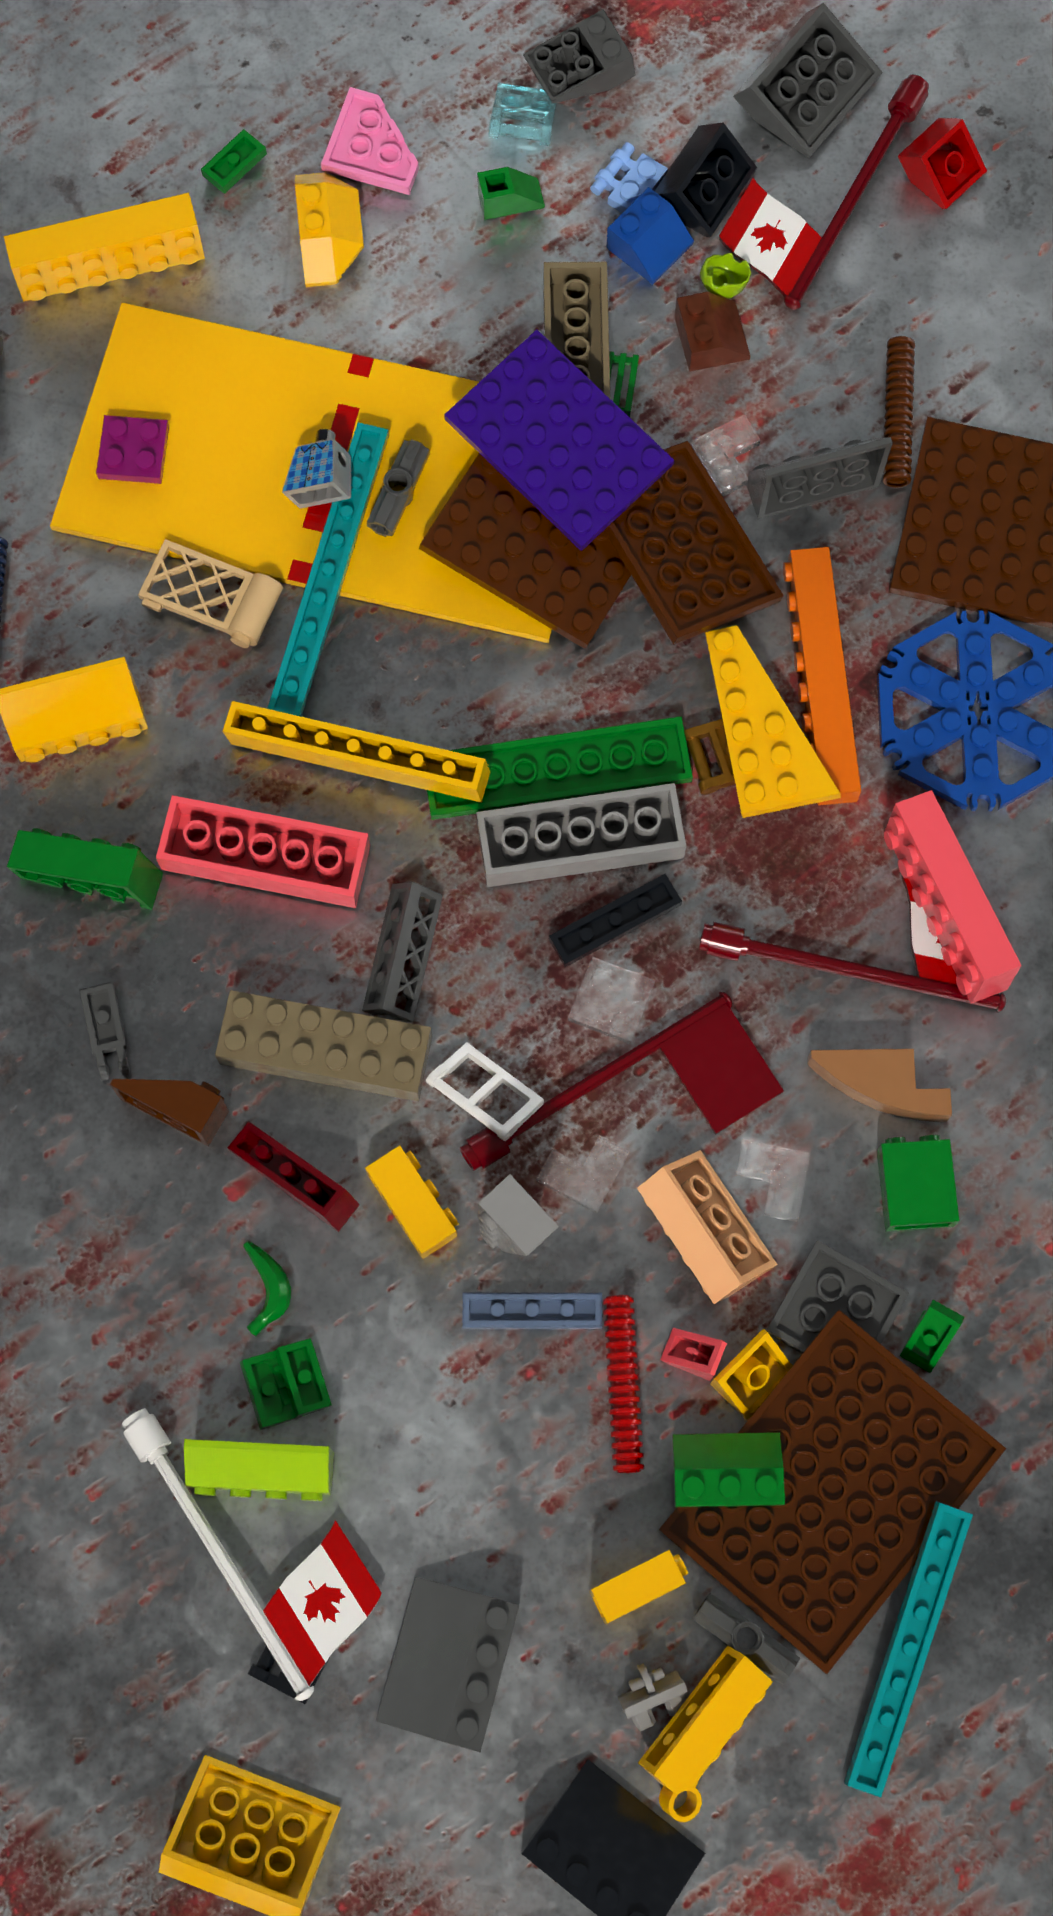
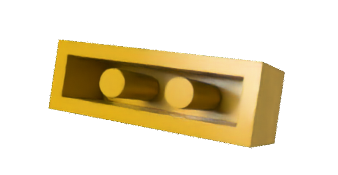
(412, 1201)

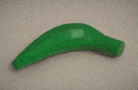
(276, 1286)

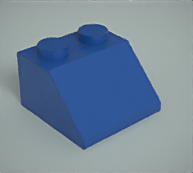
(649, 236)

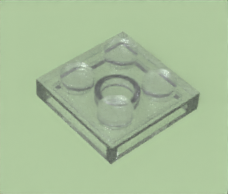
(611, 1000)

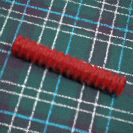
(623, 1384)

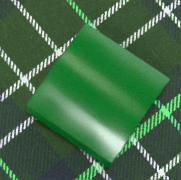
(285, 1383)

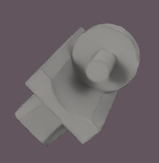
(650, 1691)

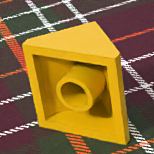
(752, 1374)

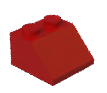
(943, 161)

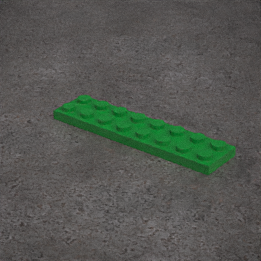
(574, 766)

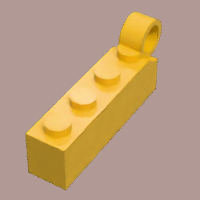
(702, 1729)

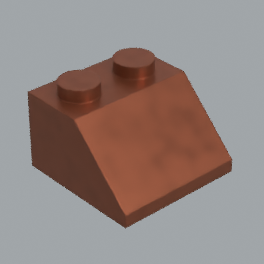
(710, 331)

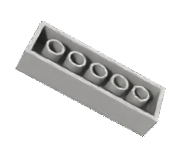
(581, 835)

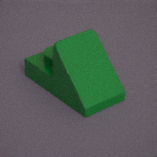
(931, 1335)

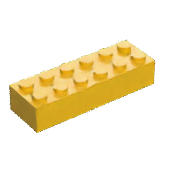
(104, 247)

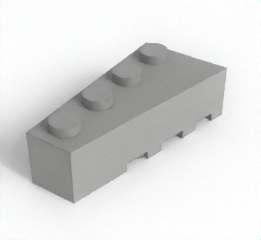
(513, 1219)

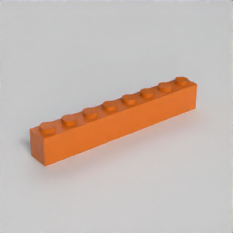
(822, 668)

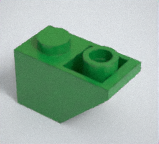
(508, 192)

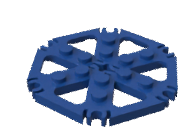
(952, 720)

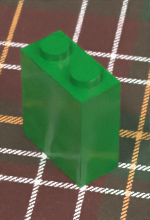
(917, 1183)

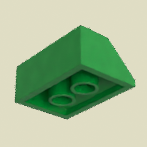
(728, 1470)

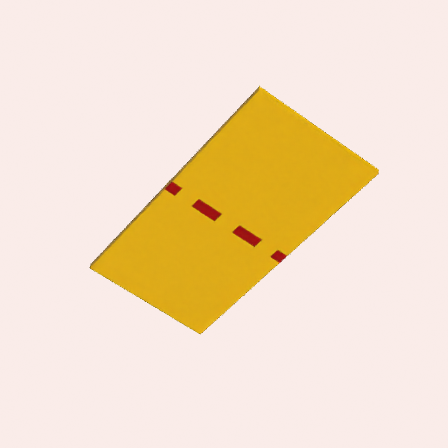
(234, 421)

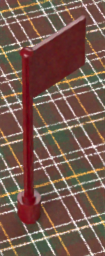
(707, 1054)

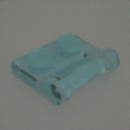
(524, 105)

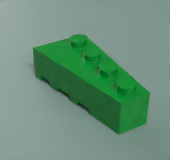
(85, 866)

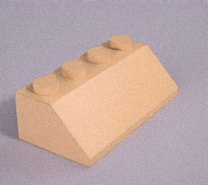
(706, 1226)

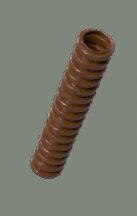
(899, 410)

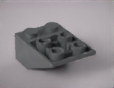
(582, 60)

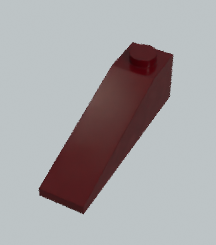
(294, 1176)

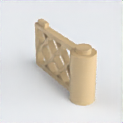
(246, 615)

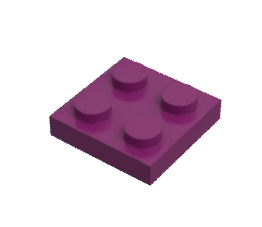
(132, 449)

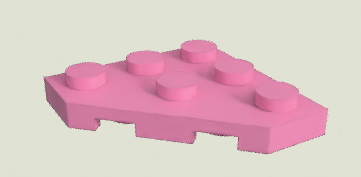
(369, 145)

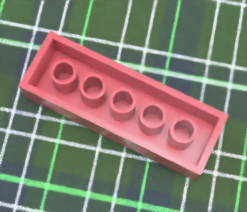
(263, 851)
(951, 897)

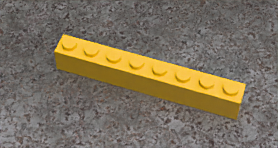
(357, 751)

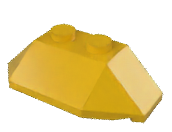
(327, 227)

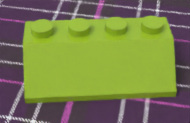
(258, 1467)

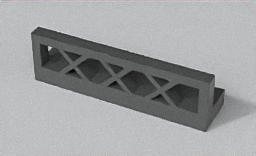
(397, 946)

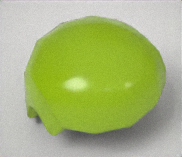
(725, 275)

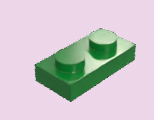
(234, 161)

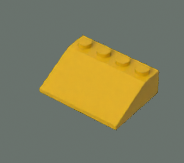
(72, 710)
(249, 1839)

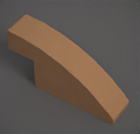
(882, 1081)

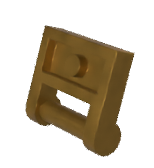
(717, 737)

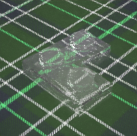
(718, 453)
(784, 1171)
(588, 1182)

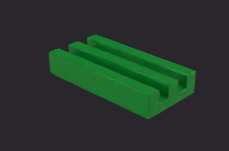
(623, 360)

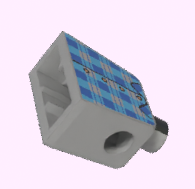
(319, 472)

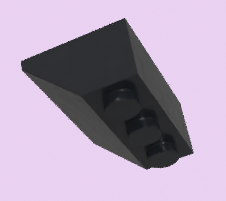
(707, 178)

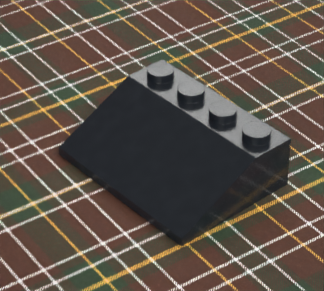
(612, 1849)

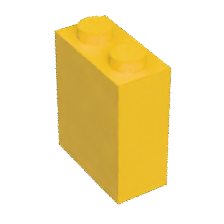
(639, 1586)

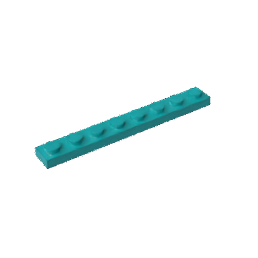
(908, 1649)

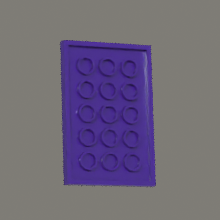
(559, 440)

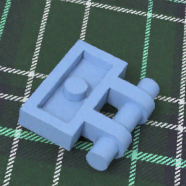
(638, 177)

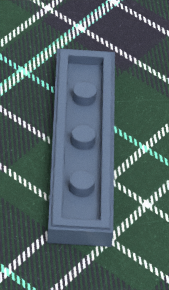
(532, 1310)

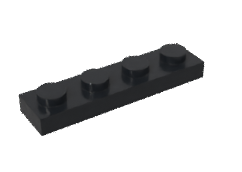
(615, 920)

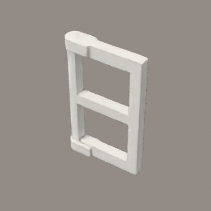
(500, 1076)

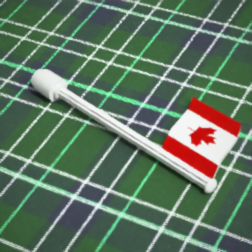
(314, 1604)

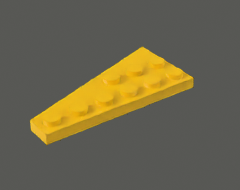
(766, 746)

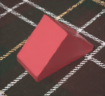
(693, 1353)

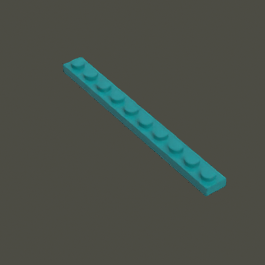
(328, 574)

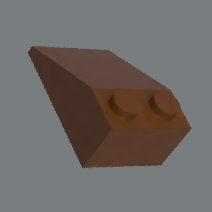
(178, 1103)

